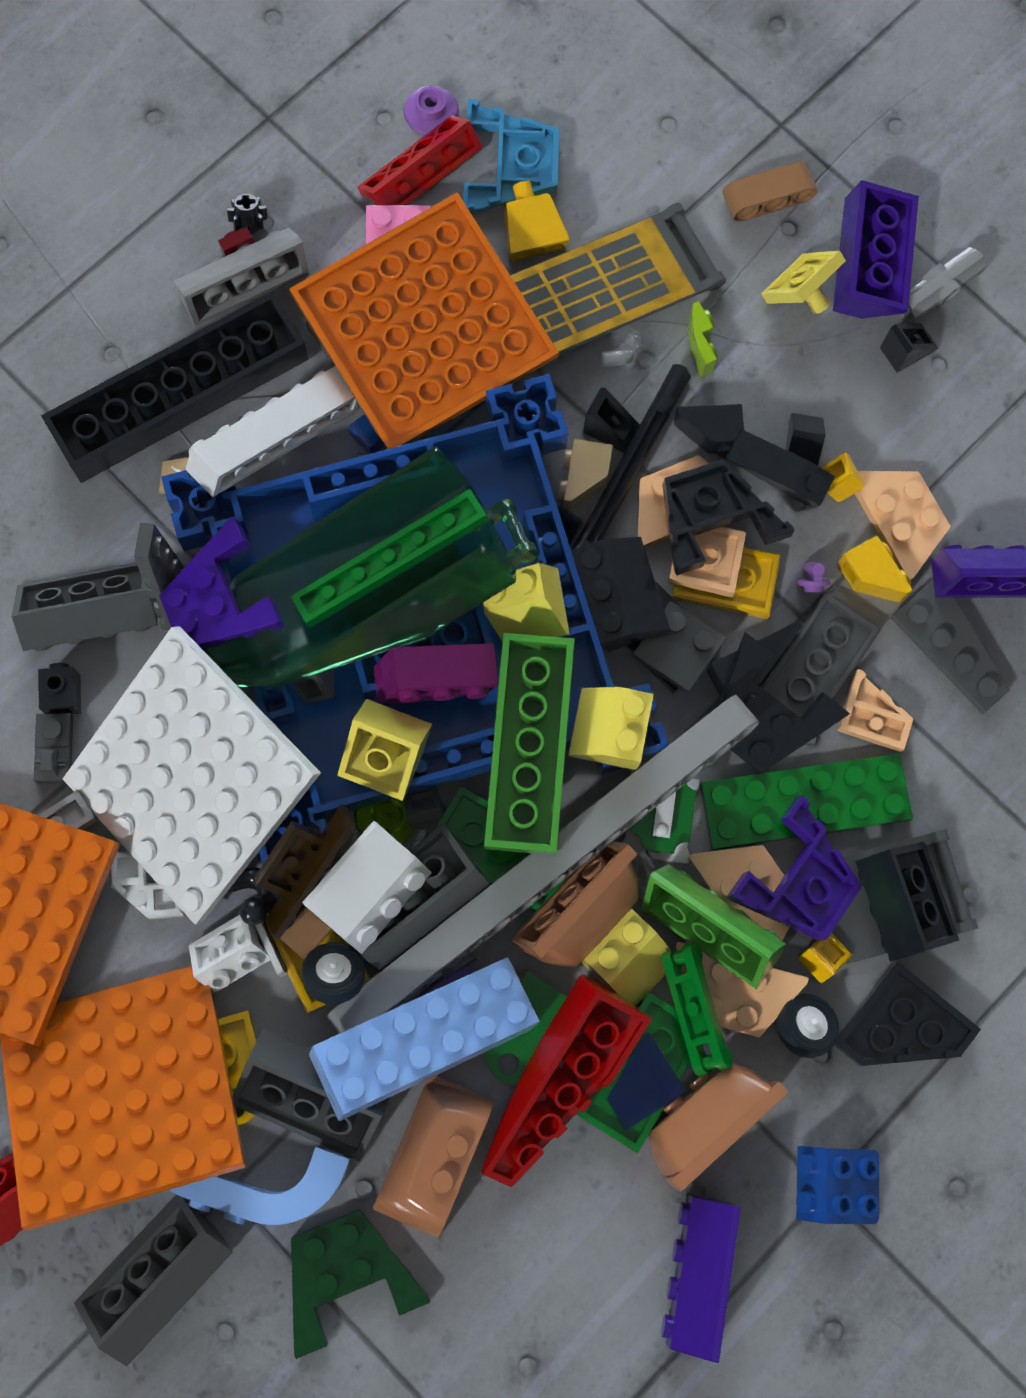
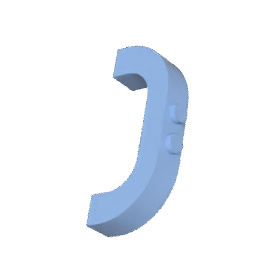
(267, 1207)

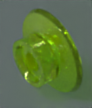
(389, 815)

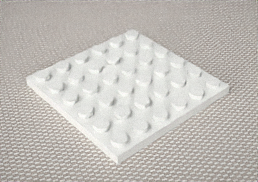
(190, 775)

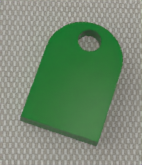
(546, 1003)

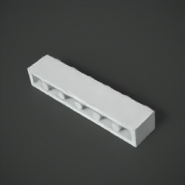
(270, 431)

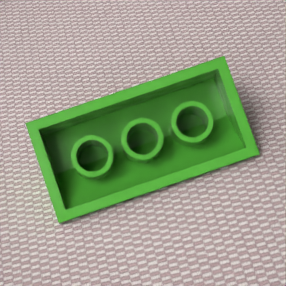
(714, 925)

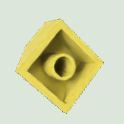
(530, 605)
(611, 726)
(383, 749)
(629, 958)

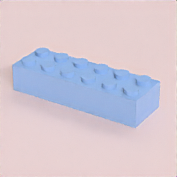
(422, 1038)

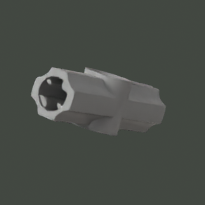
(944, 283)

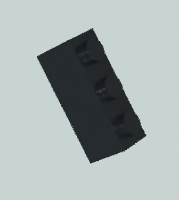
(620, 591)
(906, 901)

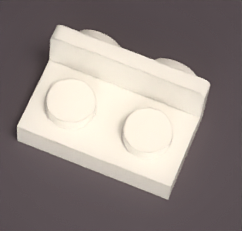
(226, 954)

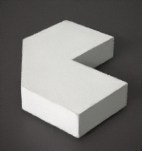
(132, 883)

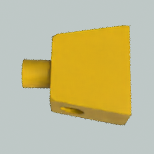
(532, 225)

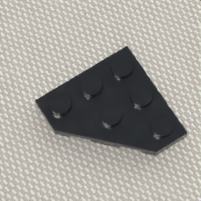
(904, 1024)

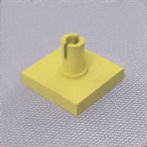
(803, 280)

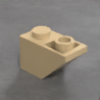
(587, 474)

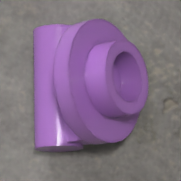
(813, 577)

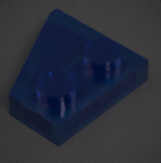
(644, 1084)

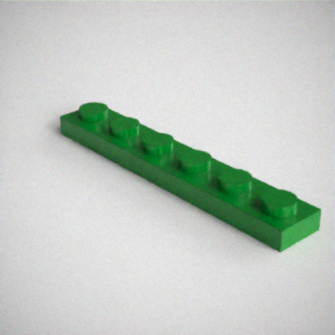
(389, 558)

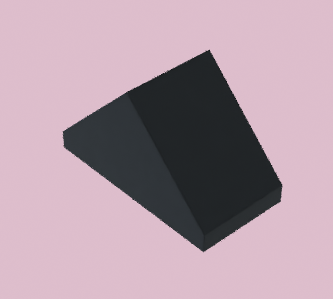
(907, 345)
(610, 421)
(806, 436)

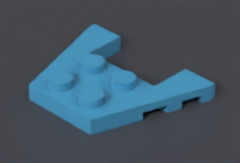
(525, 153)

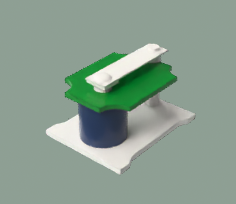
(666, 827)

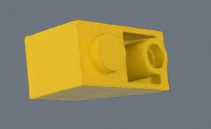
(873, 571)

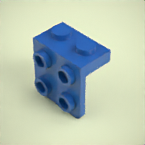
(837, 1185)

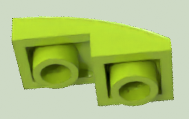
(699, 334)

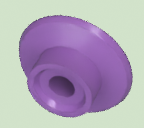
(425, 118)

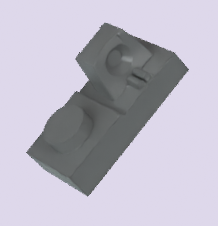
(53, 747)

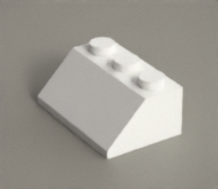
(367, 887)

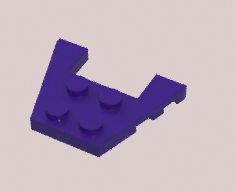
(203, 600)
(814, 888)

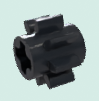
(247, 212)

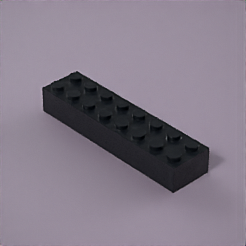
(176, 387)

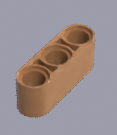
(769, 191)

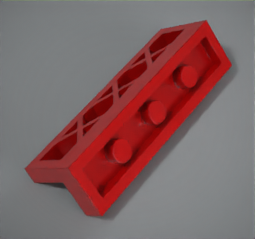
(423, 163)

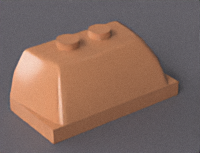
(582, 909)
(709, 1121)
(434, 1155)

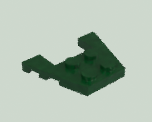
(339, 1261)

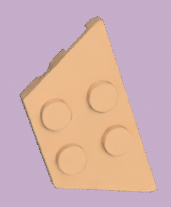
(651, 506)
(903, 515)
(723, 869)
(743, 1006)

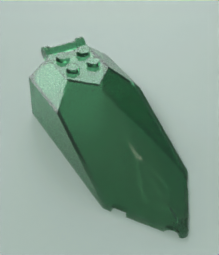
(395, 612)

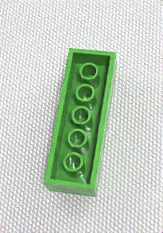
(529, 744)

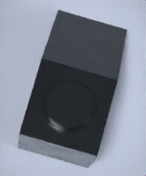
(711, 426)

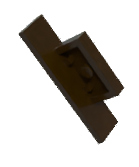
(298, 865)

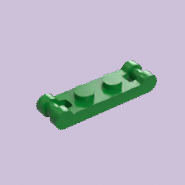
(696, 1009)

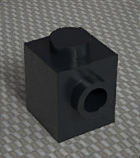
(59, 689)

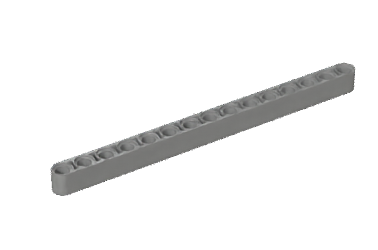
(542, 872)

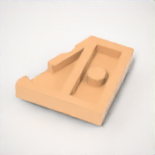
(874, 715)

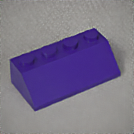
(877, 251)
(980, 572)
(702, 1277)

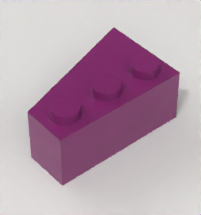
(435, 673)

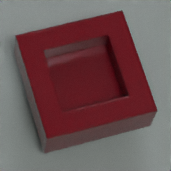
(234, 240)

